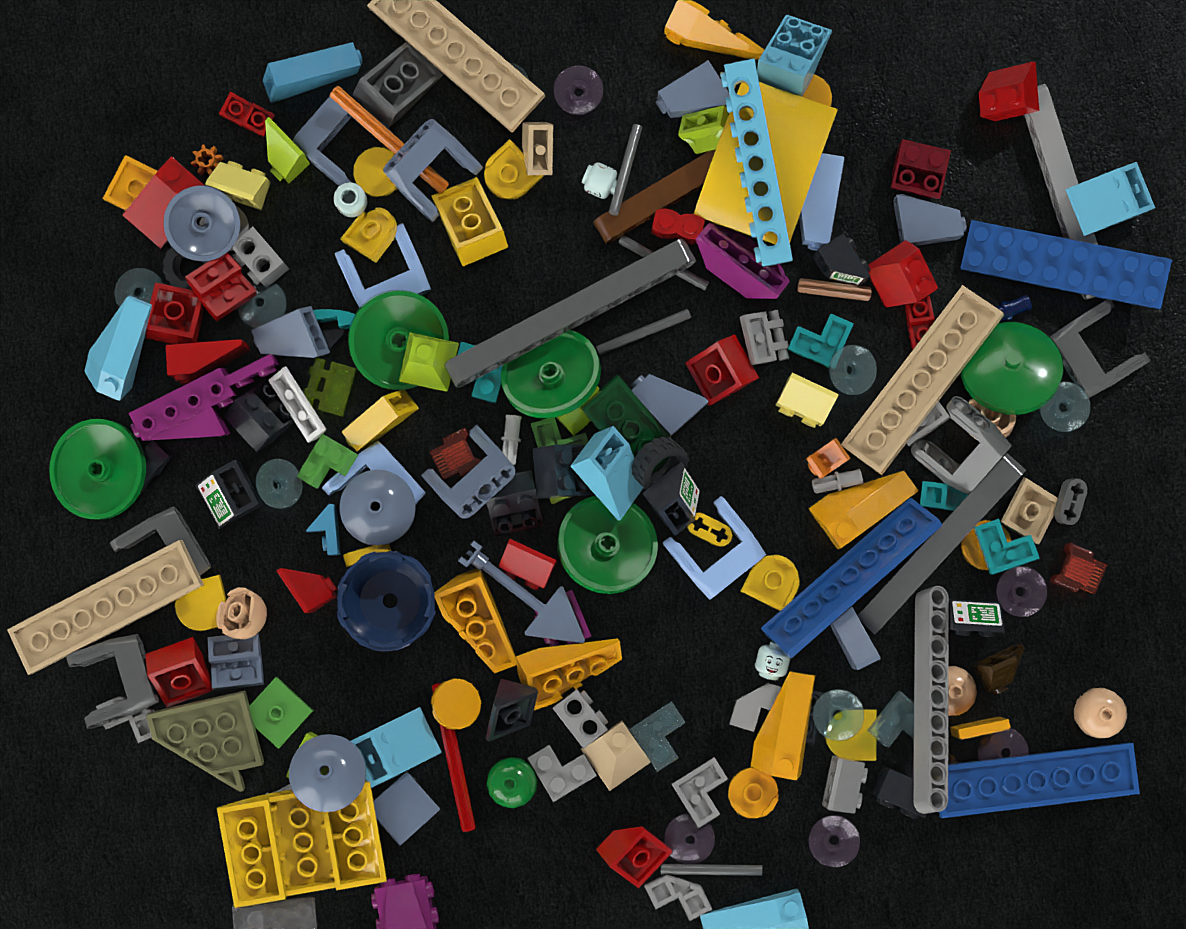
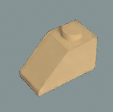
(537, 147)

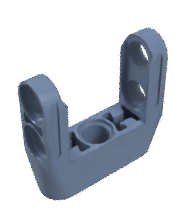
(318, 133)
(417, 155)
(480, 483)

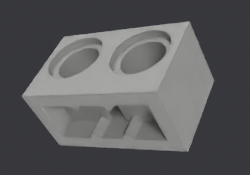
(260, 256)
(575, 721)

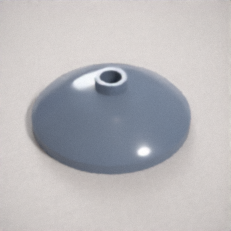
(204, 241)
(395, 510)
(342, 782)

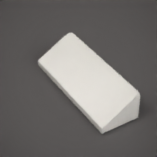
(297, 405)

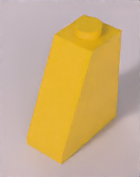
(379, 419)

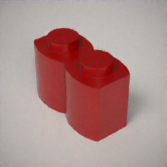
(672, 225)

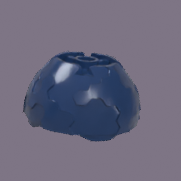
(362, 600)

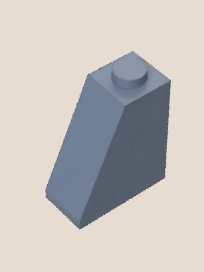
(693, 92)
(927, 222)
(292, 335)
(667, 402)
(854, 640)

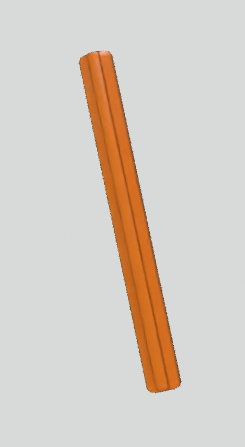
(382, 134)

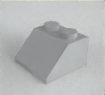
(844, 785)

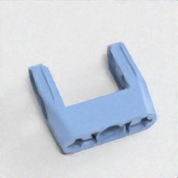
(411, 280)
(376, 458)
(730, 565)

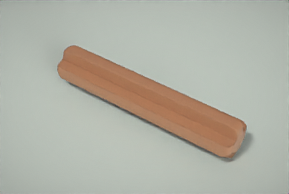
(834, 289)

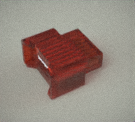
(454, 455)
(1079, 570)

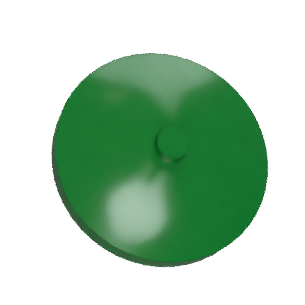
(382, 331)
(1014, 370)
(553, 376)
(97, 469)
(606, 552)

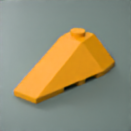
(694, 28)
(857, 508)
(473, 613)
(565, 666)
(783, 735)

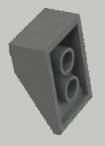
(396, 84)

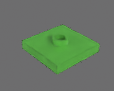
(278, 712)

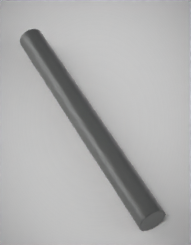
(625, 169)
(643, 251)
(643, 332)
(698, 869)

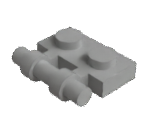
(759, 339)

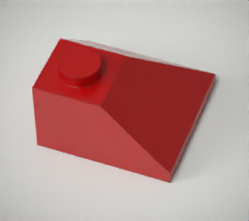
(308, 589)
(634, 853)

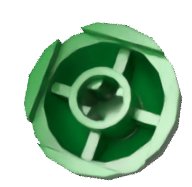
(511, 782)

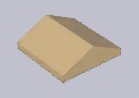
(1030, 511)

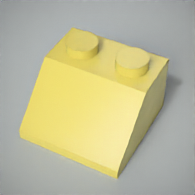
(239, 184)
(806, 400)

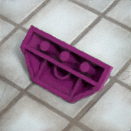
(733, 260)

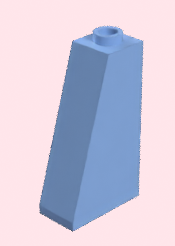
(820, 203)

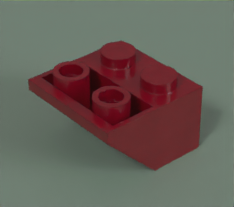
(920, 169)

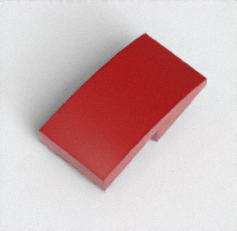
(245, 114)
(919, 319)

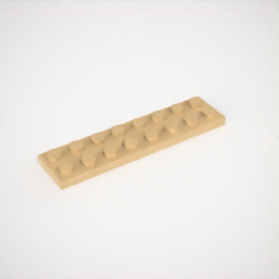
(462, 57)
(922, 379)
(105, 607)

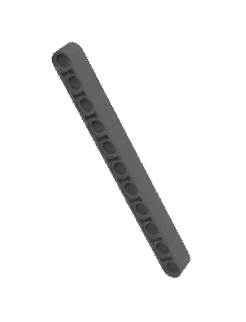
(570, 313)

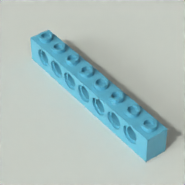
(746, 73)

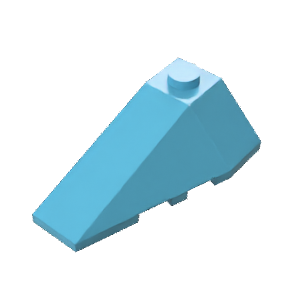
(116, 352)
(770, 912)

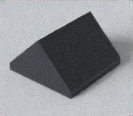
(511, 709)

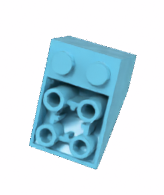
(792, 55)
(1110, 198)
(607, 470)
(397, 746)

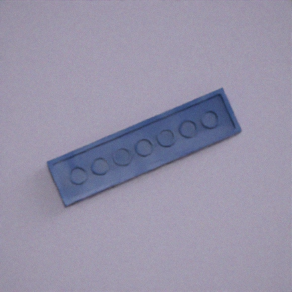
(1066, 264)
(851, 577)
(1041, 779)

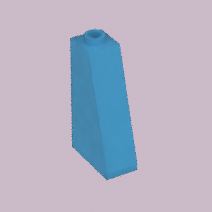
(310, 71)

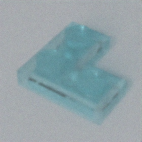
(894, 718)
(652, 732)

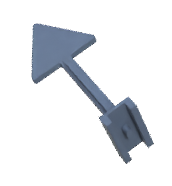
(554, 619)

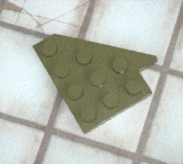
(212, 735)

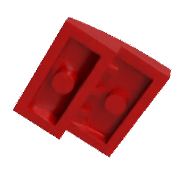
(221, 286)

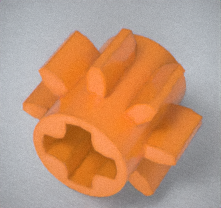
(201, 157)

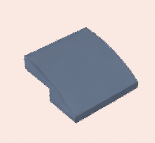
(235, 662)
(404, 808)

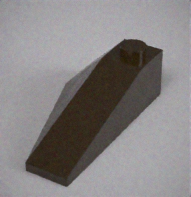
(999, 669)

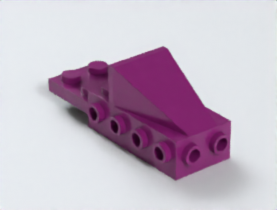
(183, 416)
(405, 904)

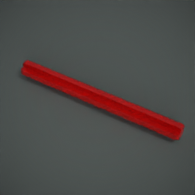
(457, 776)

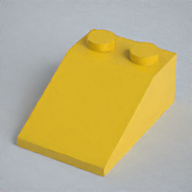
(470, 221)

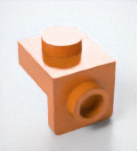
(827, 458)

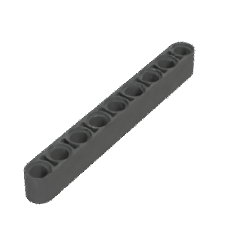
(941, 543)

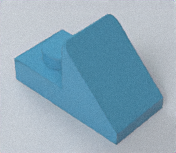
(328, 522)

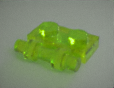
(336, 389)

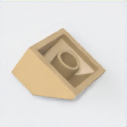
(616, 755)

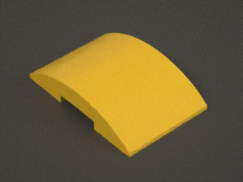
(797, 139)
(288, 849)

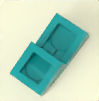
(327, 315)
(940, 496)

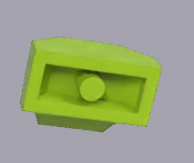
(703, 128)

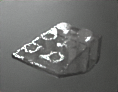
(277, 915)

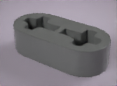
(1070, 501)

